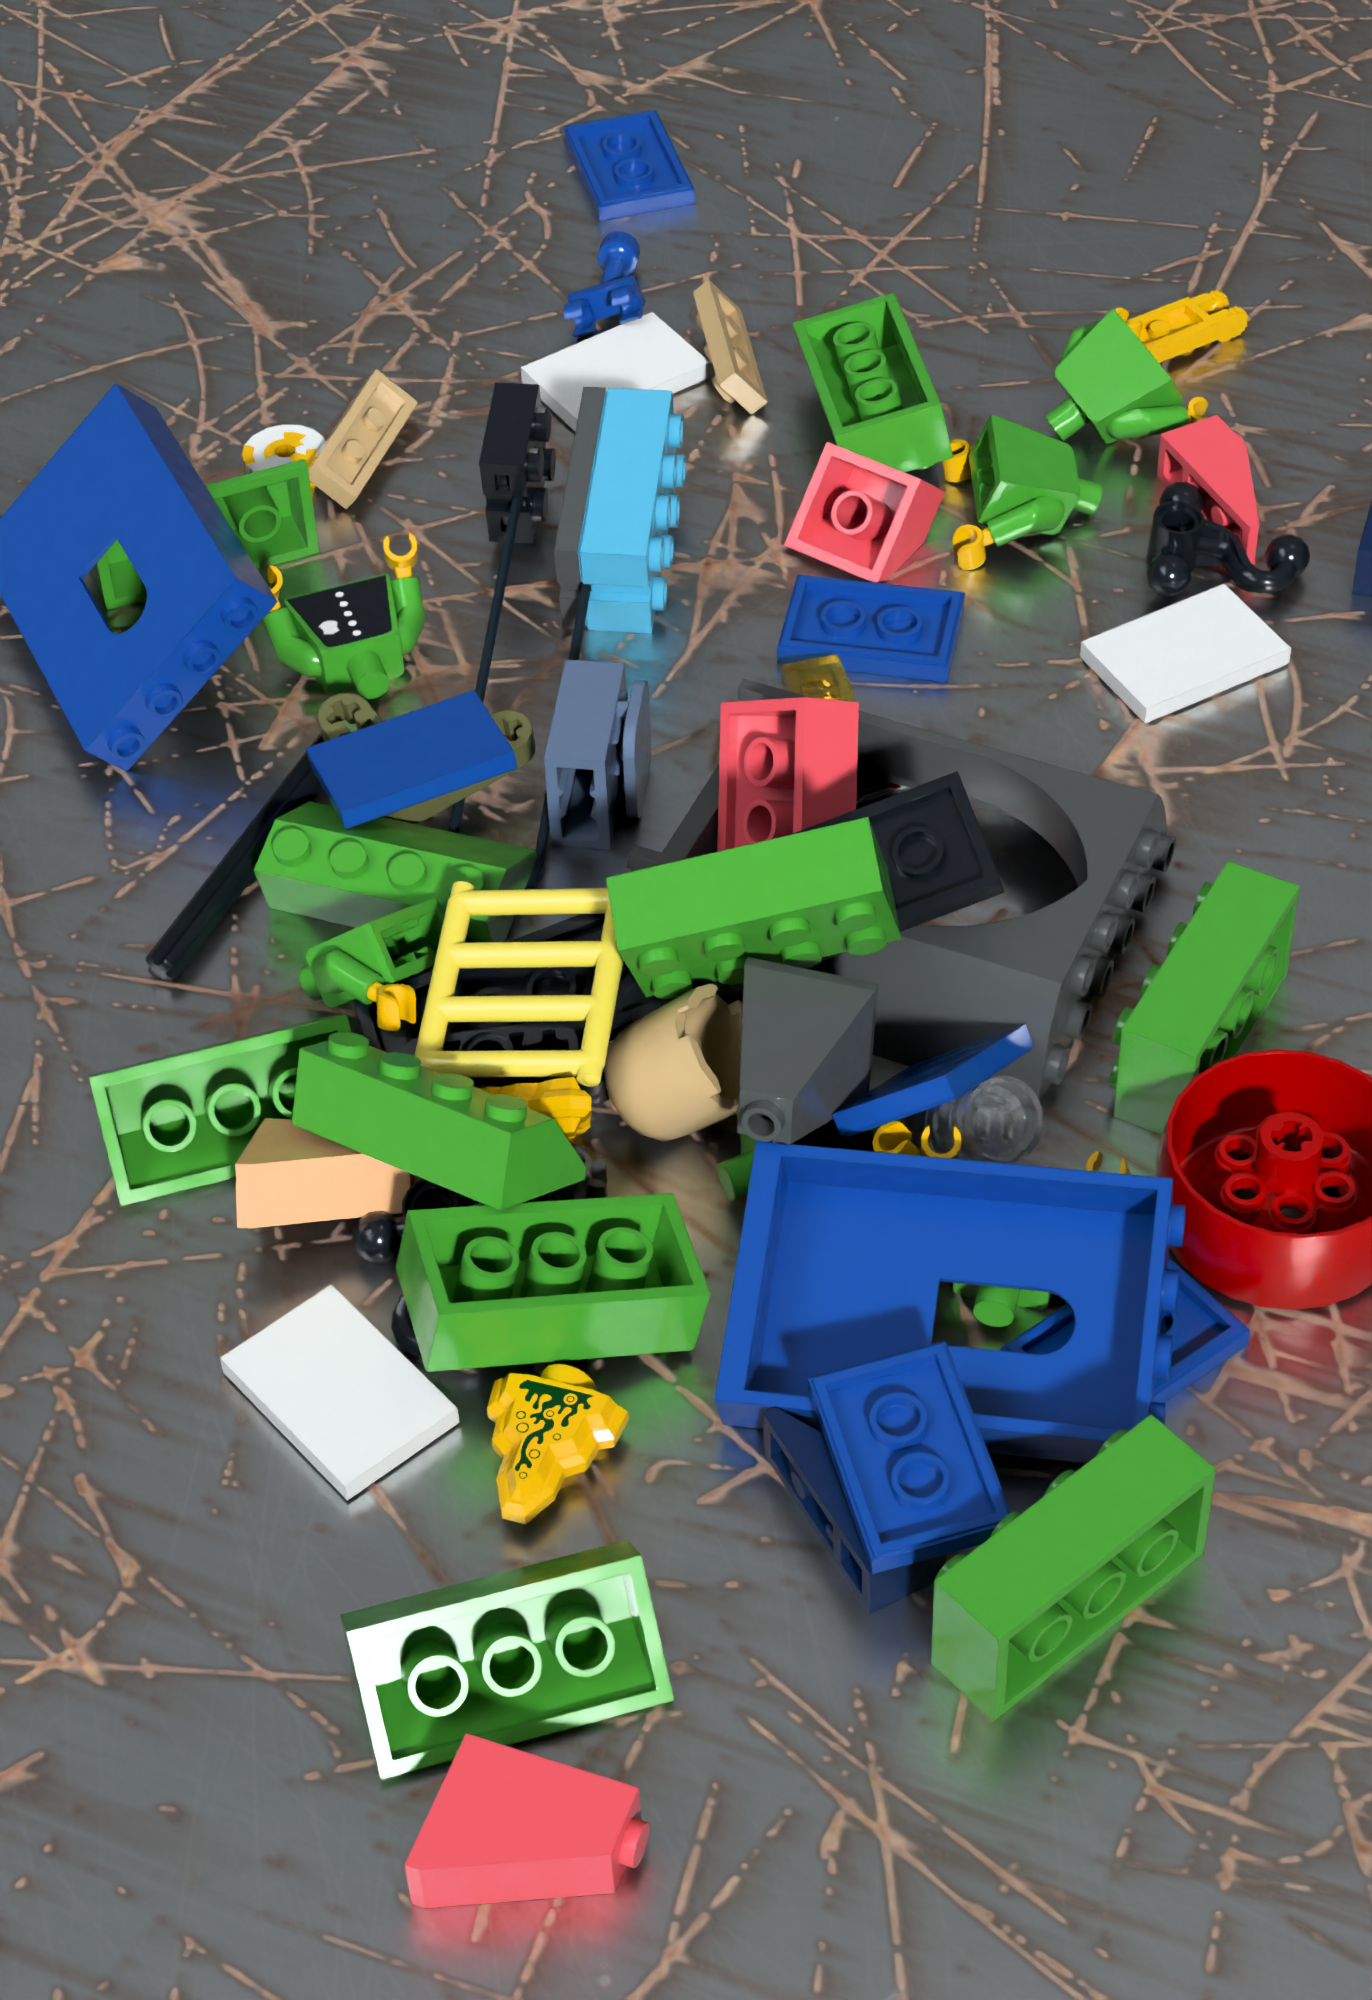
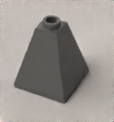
(801, 1048)

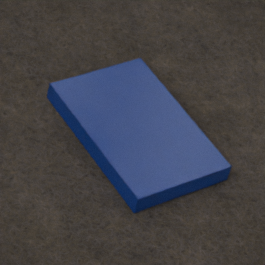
(628, 165)
(873, 627)
(411, 759)
(933, 1081)
(1201, 1332)
(909, 1456)

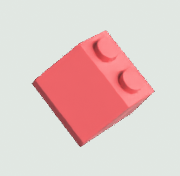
(863, 515)

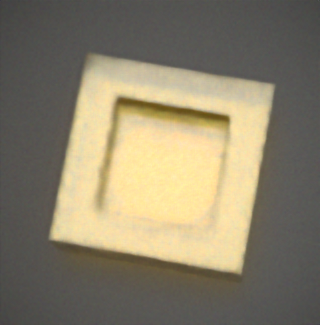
(818, 678)

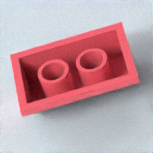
(784, 766)

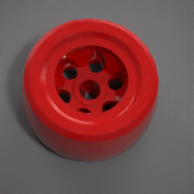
(1286, 1133)

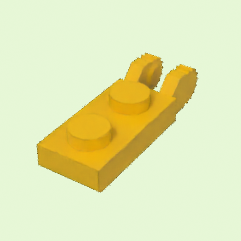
(1190, 324)

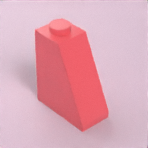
(523, 1831)

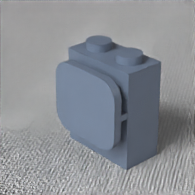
(596, 753)

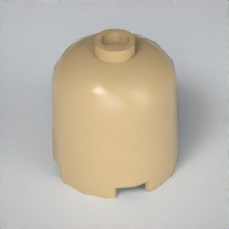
(677, 1066)

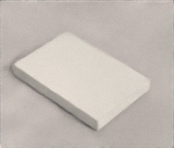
(628, 356)
(1184, 653)
(339, 1391)

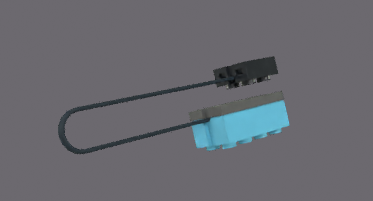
(611, 515)

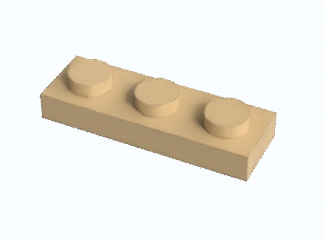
(729, 348)
(361, 439)

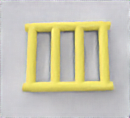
(455, 954)

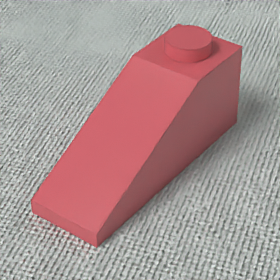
(1219, 467)

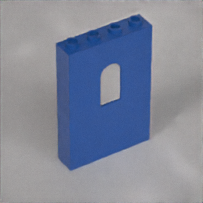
(204, 595)
(849, 1266)

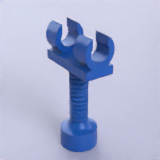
(616, 291)

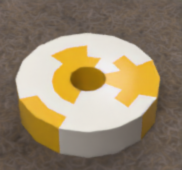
(281, 446)

